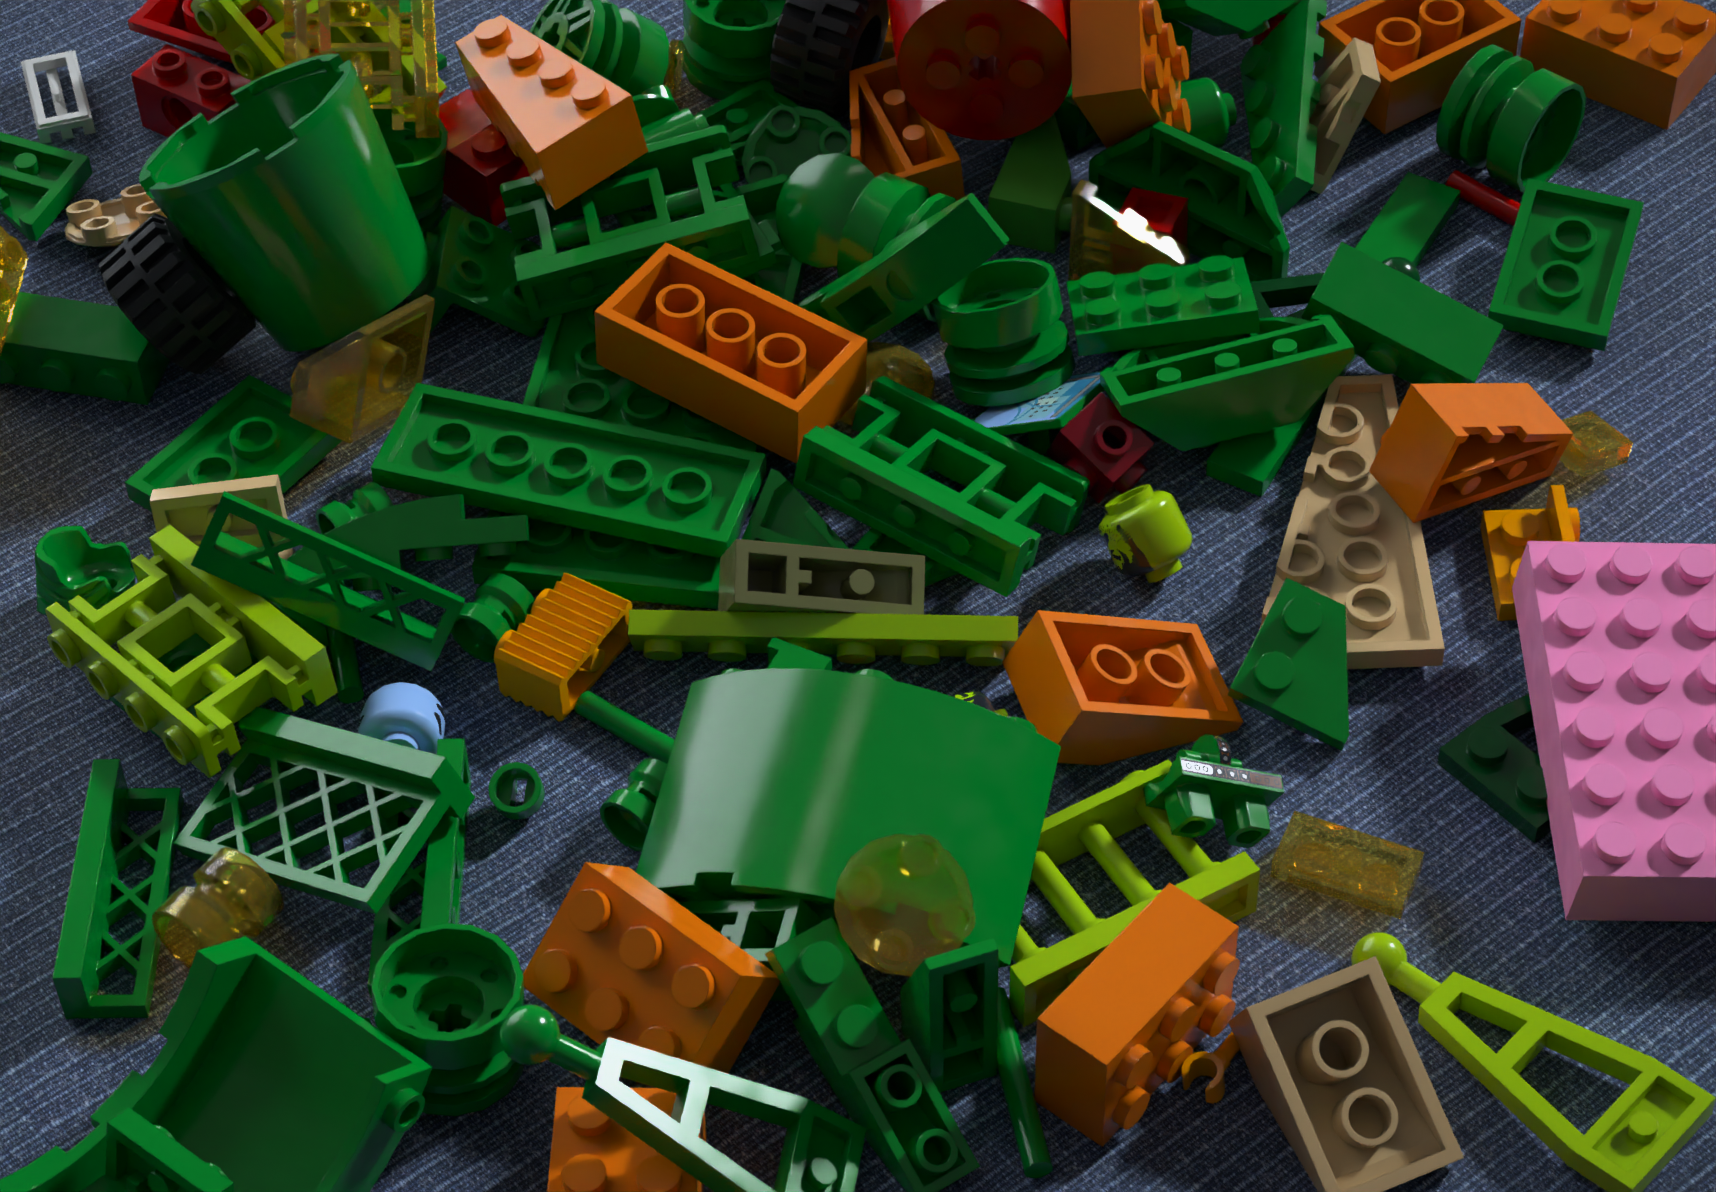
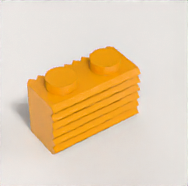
(562, 645)

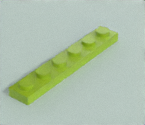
(849, 635)

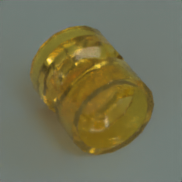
(229, 902)

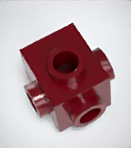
(1102, 448)

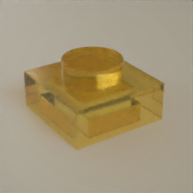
(1594, 445)

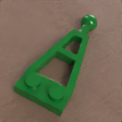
(818, 1148)

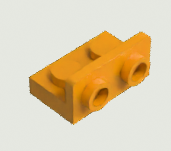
(1506, 537)

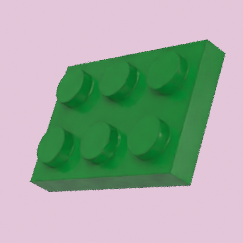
(1565, 264)
(1162, 305)
(236, 439)

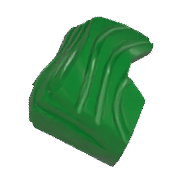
(74, 566)

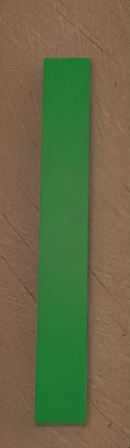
(1401, 229)

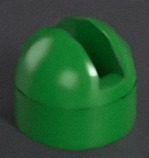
(504, 791)

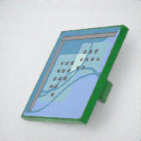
(1046, 414)

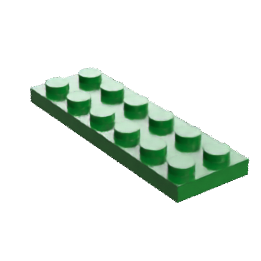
(571, 470)

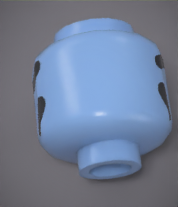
(404, 716)

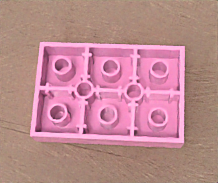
(1625, 722)

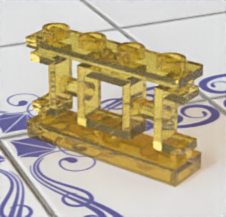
(408, 33)

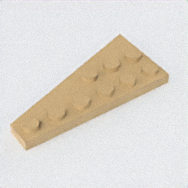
(1355, 538)

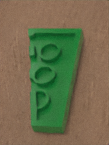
(1282, 100)

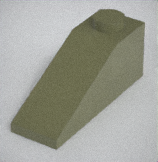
(819, 579)

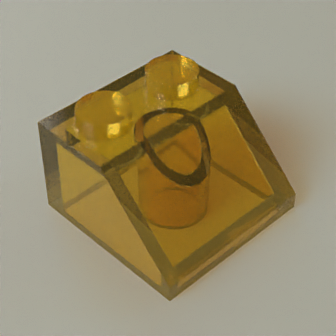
(365, 375)

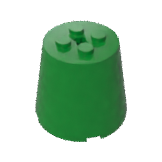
(295, 203)

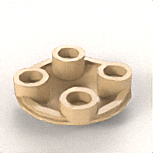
(110, 221)

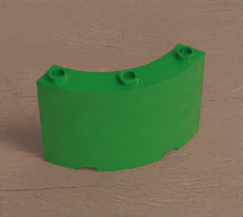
(807, 766)
(260, 1083)

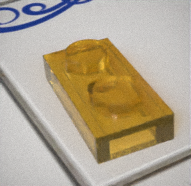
(1347, 864)

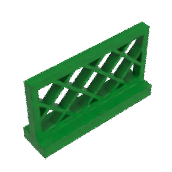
(345, 767)

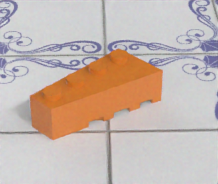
(551, 109)

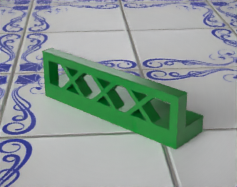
(322, 595)
(436, 879)
(92, 890)

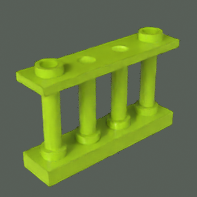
(1091, 826)

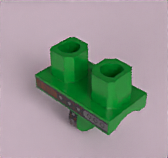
(1213, 786)

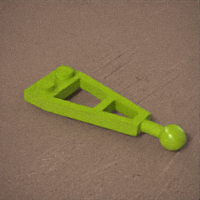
(1625, 1144)

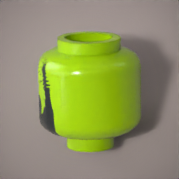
(1145, 533)

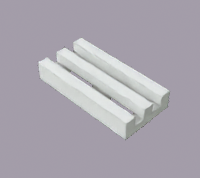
(63, 121)

